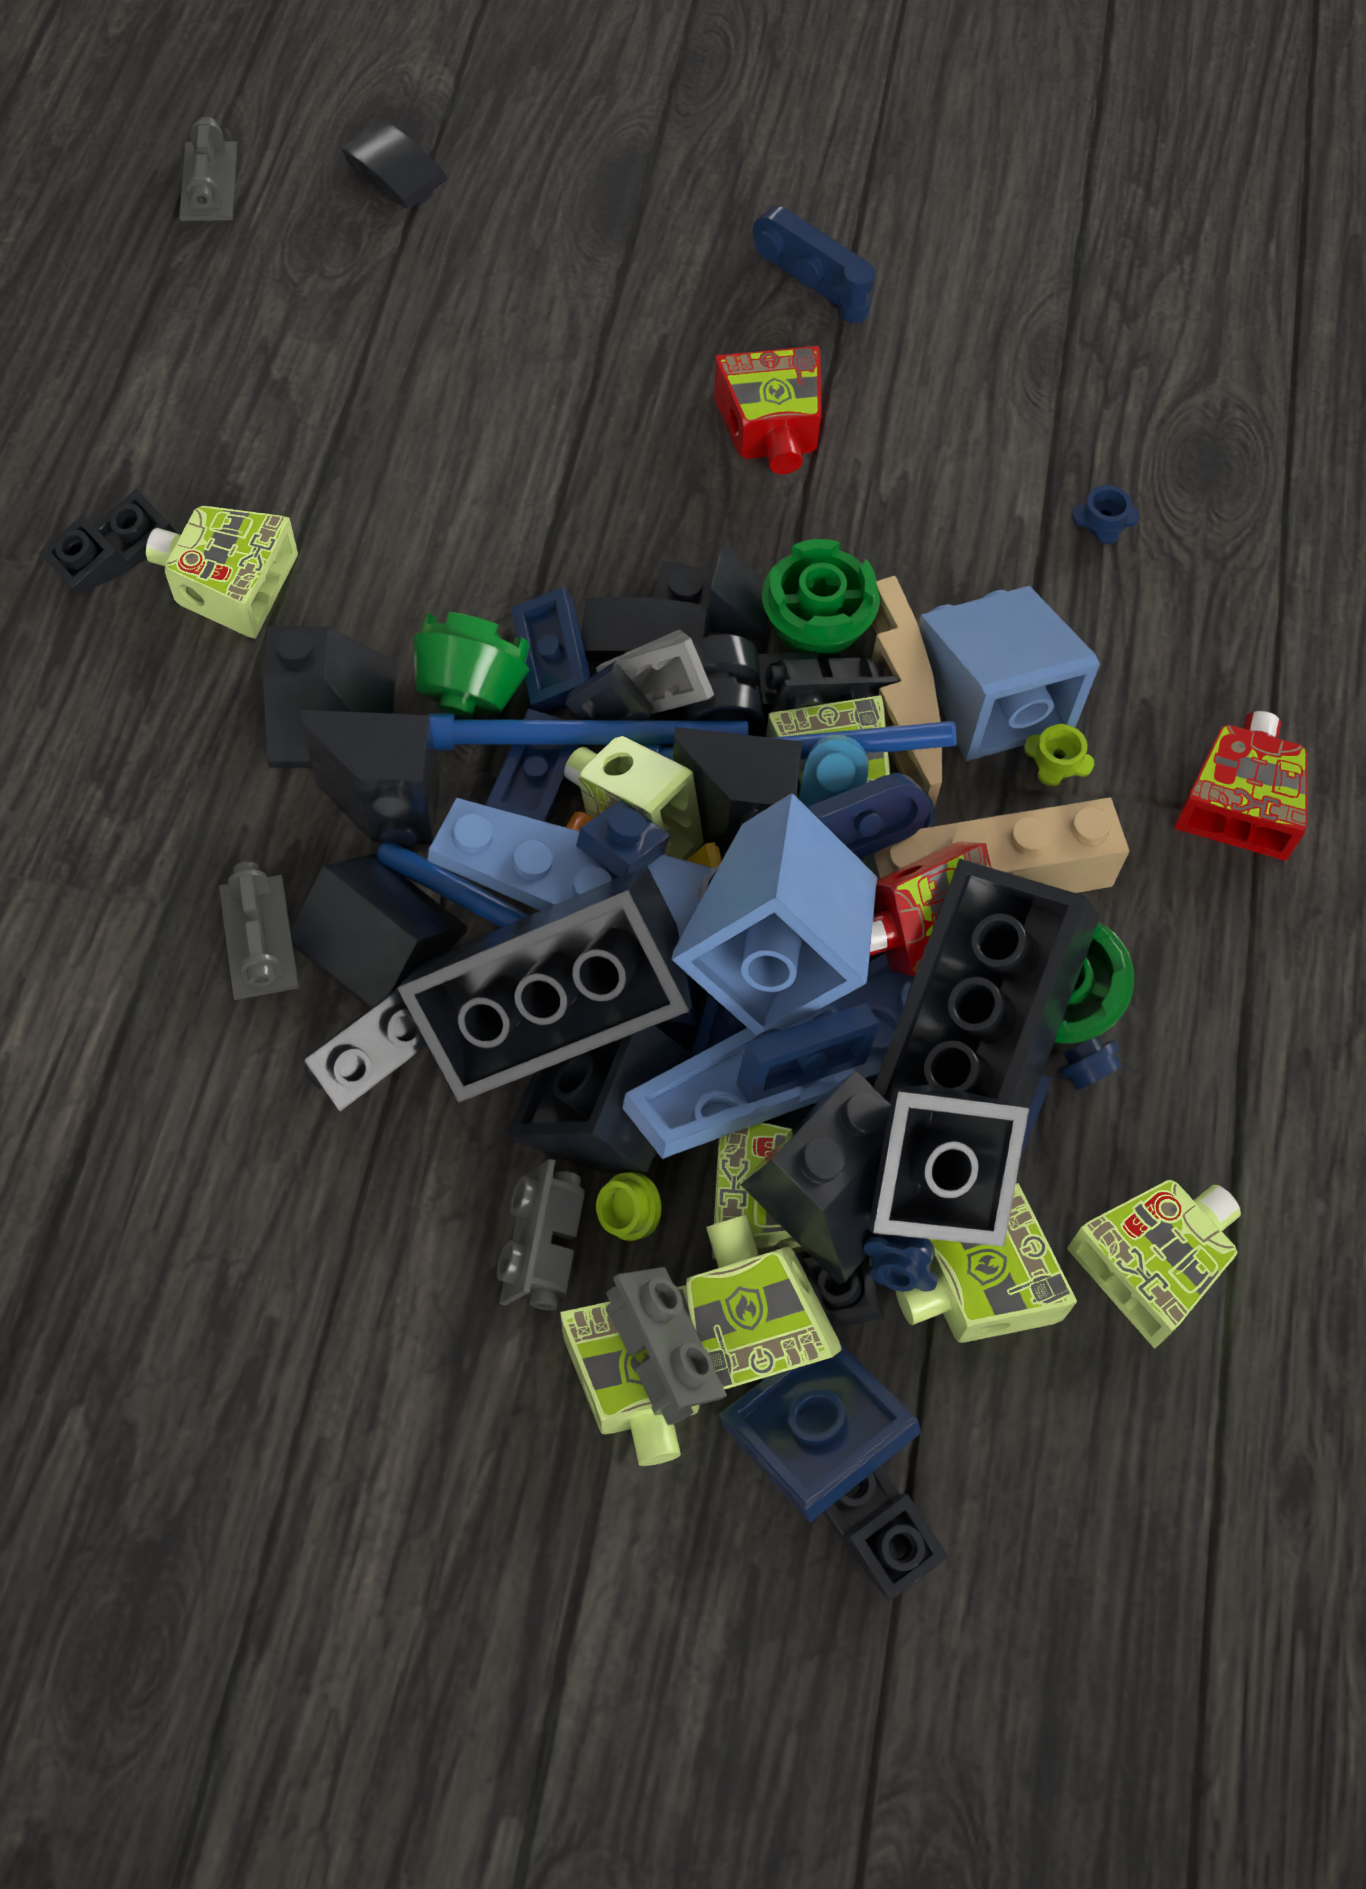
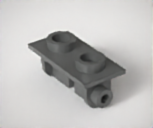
(208, 174)
(257, 933)
(529, 1260)
(653, 1318)

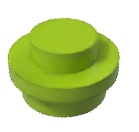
(629, 1206)

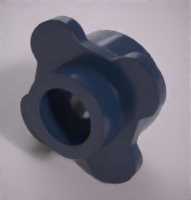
(1106, 513)
(902, 1262)

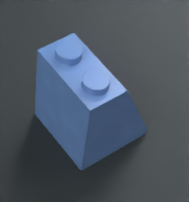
(1005, 669)
(781, 921)

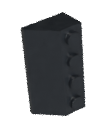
(550, 985)
(990, 987)

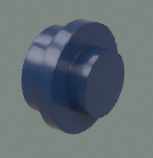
(1090, 1062)

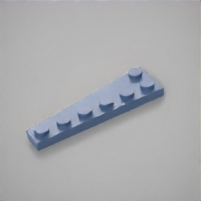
(541, 860)
(702, 1097)

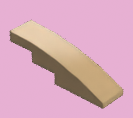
(914, 696)

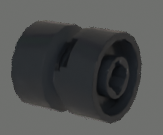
(735, 679)

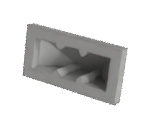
(666, 672)

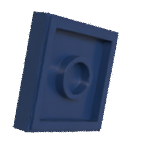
(820, 1429)

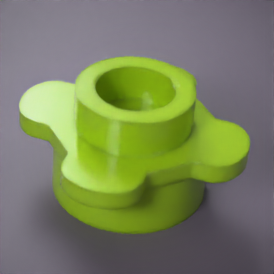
(1064, 741)

